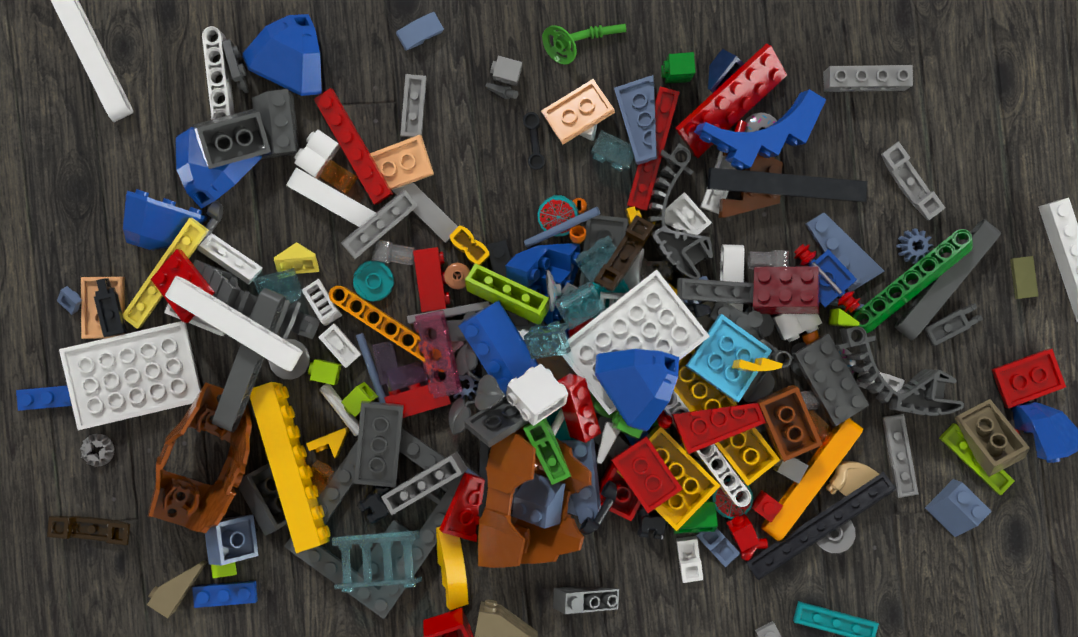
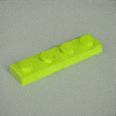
(956, 442)

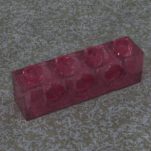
(442, 342)

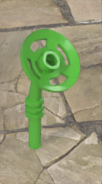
(565, 41)

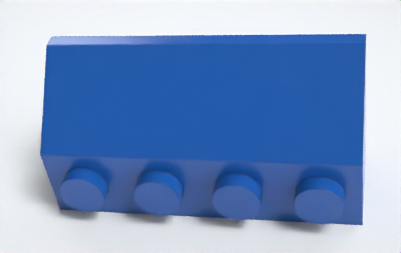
(497, 344)

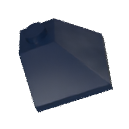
(722, 68)

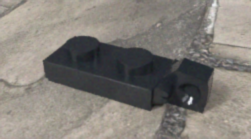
(109, 309)

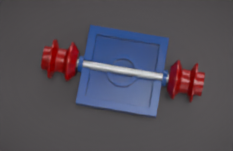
(833, 278)

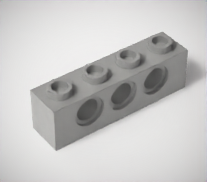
(868, 78)
(424, 483)

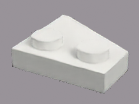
(685, 215)

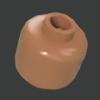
(450, 272)

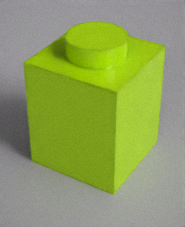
(324, 371)
(353, 400)

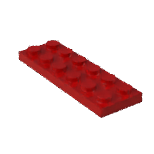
(734, 97)

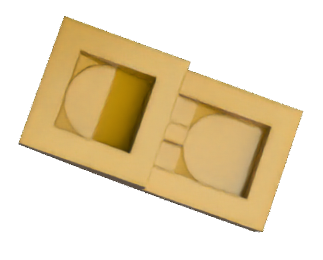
(760, 364)

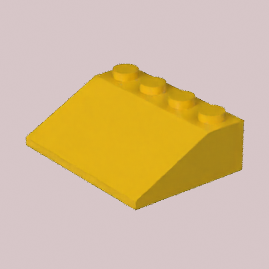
(693, 479)

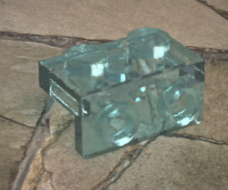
(613, 150)
(592, 261)
(282, 282)
(580, 305)
(547, 340)

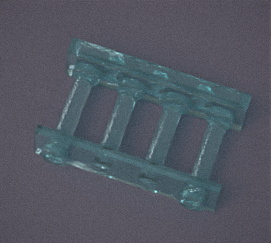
(386, 541)

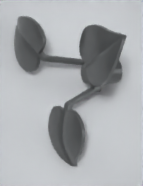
(763, 382)
(487, 393)

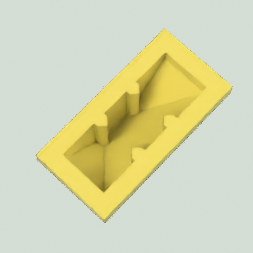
(297, 257)

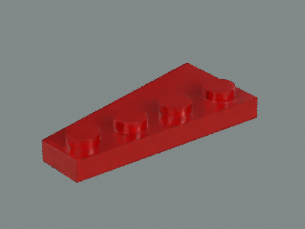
(713, 425)

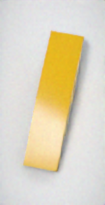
(453, 569)

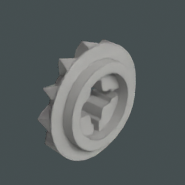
(105, 454)

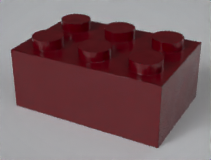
(786, 290)

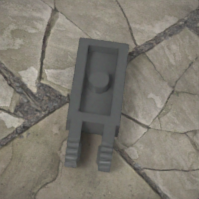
(951, 325)

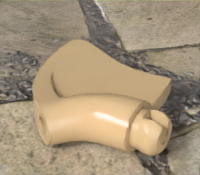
(849, 477)

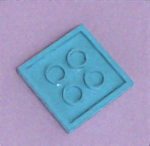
(717, 353)

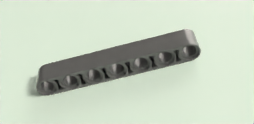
(940, 290)
(247, 364)

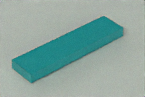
(834, 621)

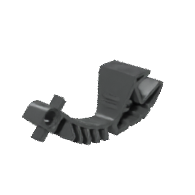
(677, 247)
(227, 290)
(919, 396)

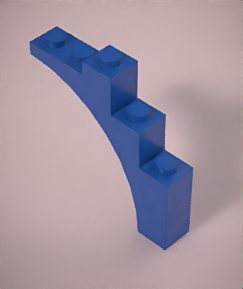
(744, 146)

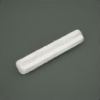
(335, 401)

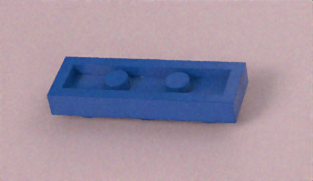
(43, 398)
(225, 594)

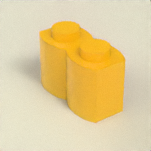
(464, 241)

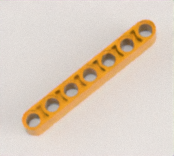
(381, 326)
(819, 470)

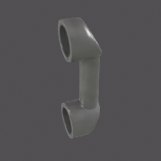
(215, 211)

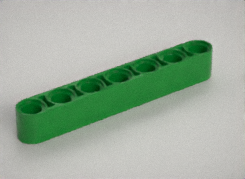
(917, 272)

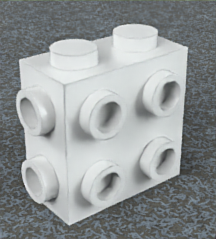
(536, 394)

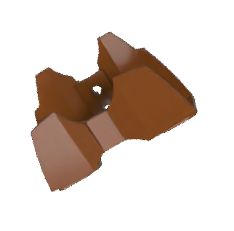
(201, 504)
(509, 540)

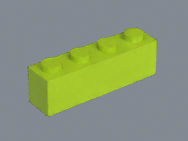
(511, 294)

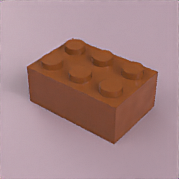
(788, 423)

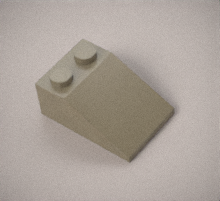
(991, 437)
(498, 621)

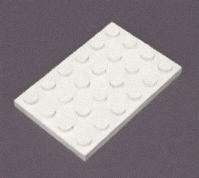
(644, 319)
(130, 375)

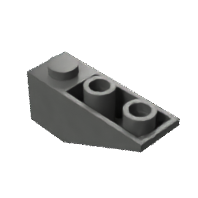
(585, 599)

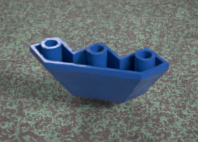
(287, 55)
(202, 183)
(153, 222)
(531, 265)
(638, 383)
(1052, 430)

